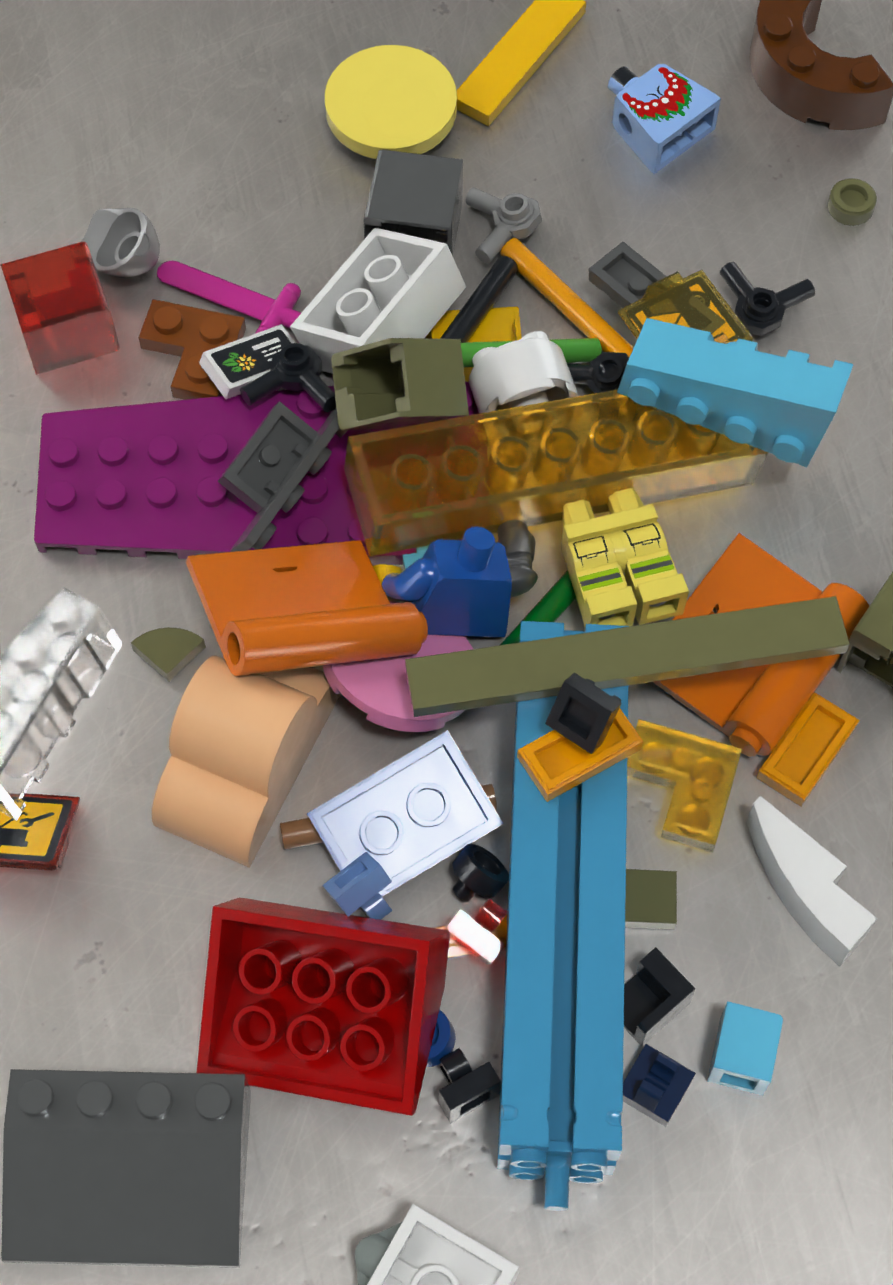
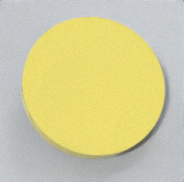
(390, 101)

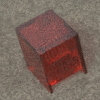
(61, 307)

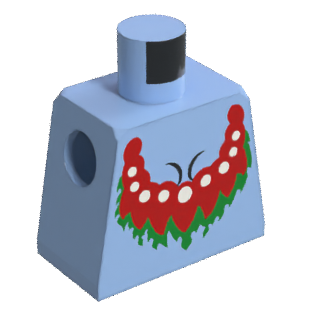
(661, 113)

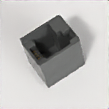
(416, 196)

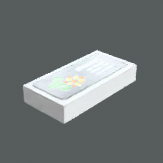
(244, 359)

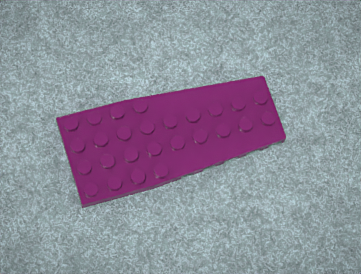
(151, 475)

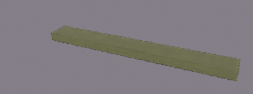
(626, 655)

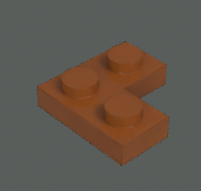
(188, 334)

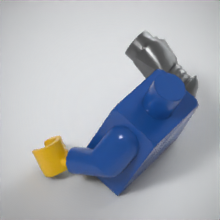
(467, 582)

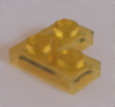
(697, 771)

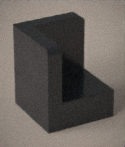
(654, 996)

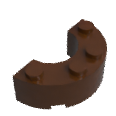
(812, 81)

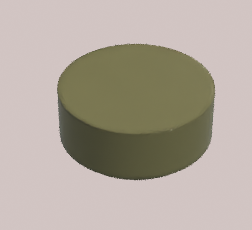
(852, 202)

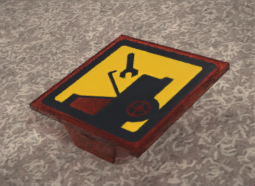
(40, 833)

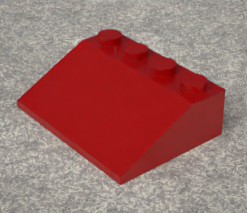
(322, 1002)

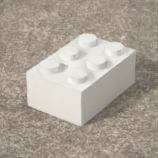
(382, 291)

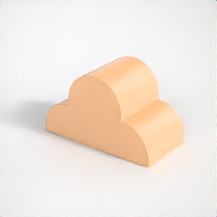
(238, 754)

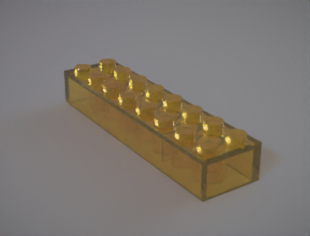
(528, 464)

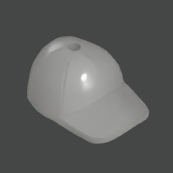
(122, 242)

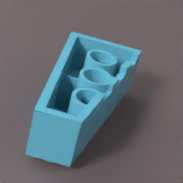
(736, 389)

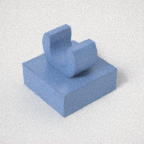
(359, 887)

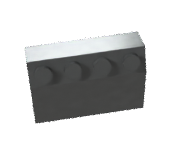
(124, 1168)

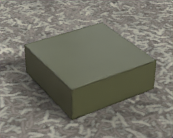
(651, 899)

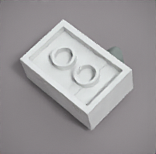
(429, 1253)

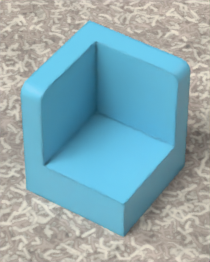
(745, 1048)

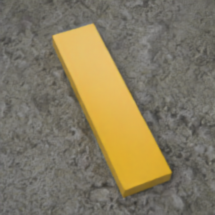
(517, 57)

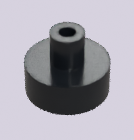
(478, 873)

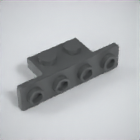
(272, 466)

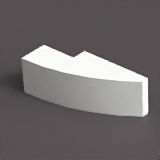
(807, 882)

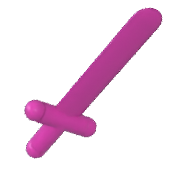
(233, 296)

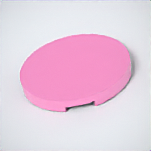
(383, 688)

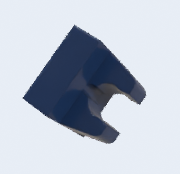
(656, 1085)

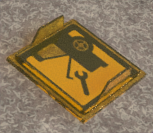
(688, 303)

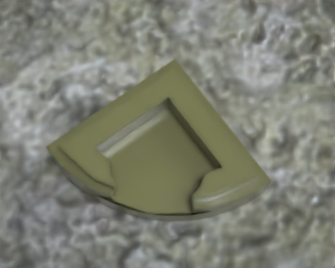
(168, 649)

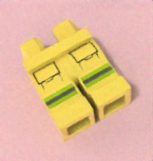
(620, 562)

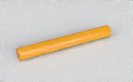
(565, 298)

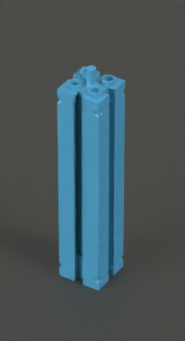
(563, 967)

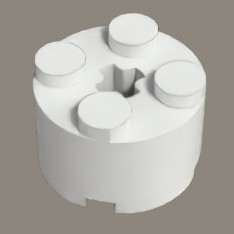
(520, 374)

